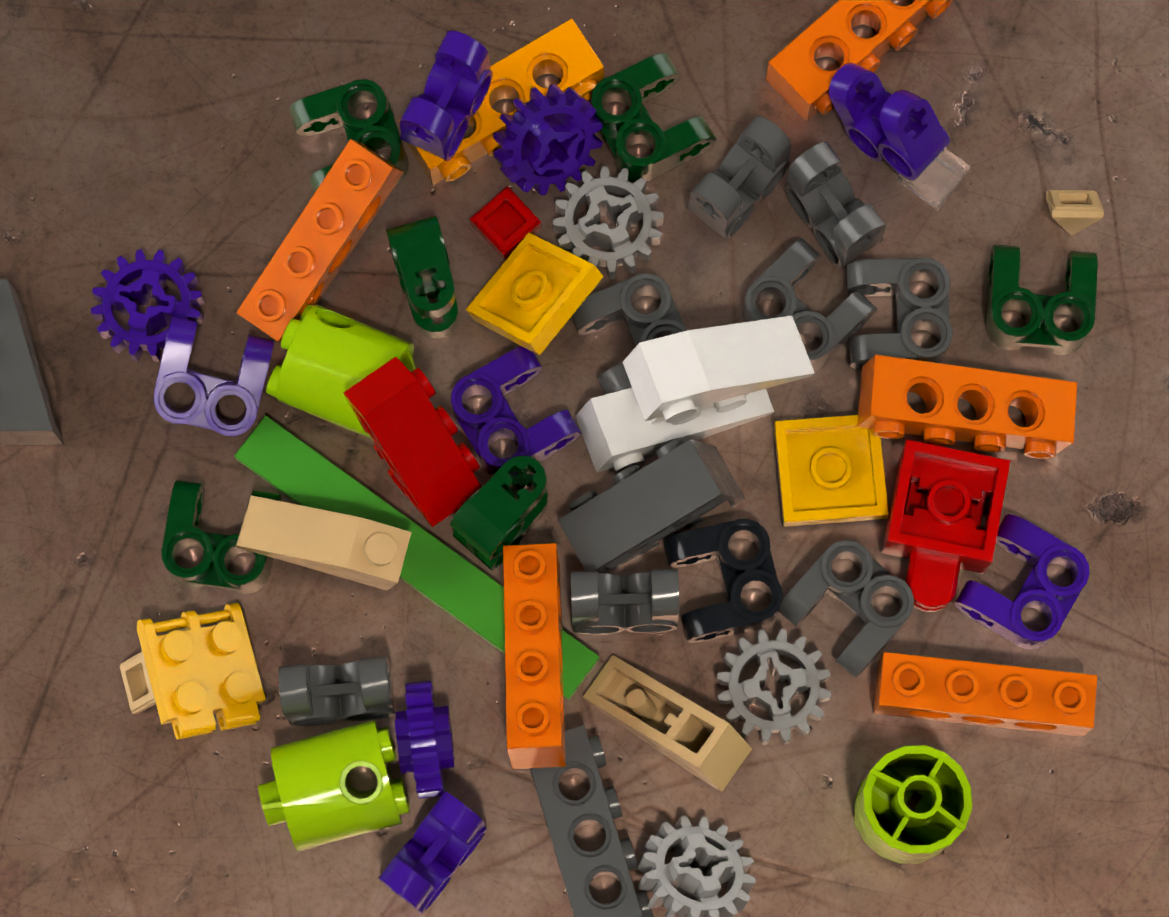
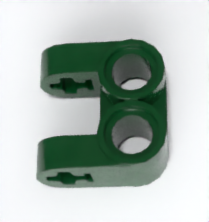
(633, 88)
(338, 109)
(425, 275)
(1038, 310)
(495, 517)
(219, 550)

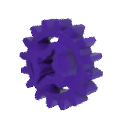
(547, 139)
(128, 297)
(424, 739)

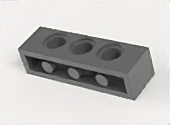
(598, 808)

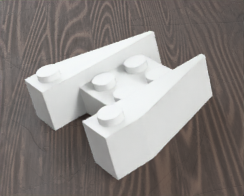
(692, 388)

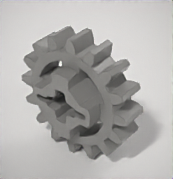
(625, 211)
(750, 692)
(696, 871)

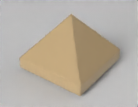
(1074, 208)
(137, 684)

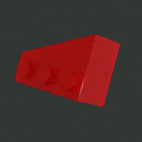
(415, 439)

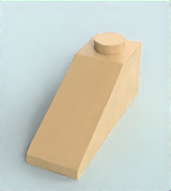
(325, 541)
(669, 722)

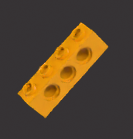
(559, 53)

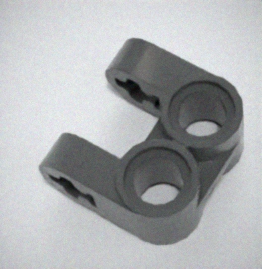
(744, 178)
(828, 205)
(779, 284)
(615, 306)
(931, 314)
(857, 597)
(630, 603)
(336, 693)

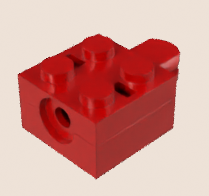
(943, 518)

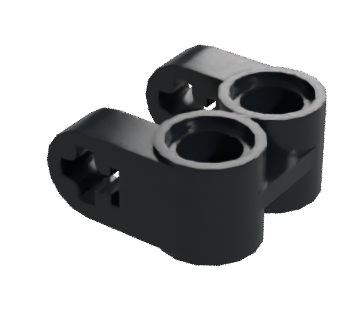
(738, 576)

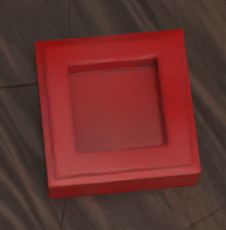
(505, 222)

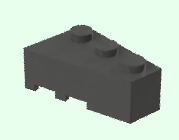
(24, 398)
(648, 504)

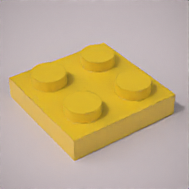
(534, 293)
(829, 471)

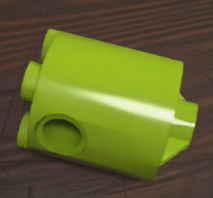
(329, 357)
(315, 790)
(938, 817)

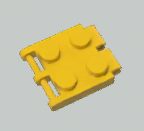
(202, 671)

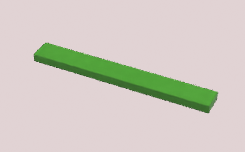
(428, 563)

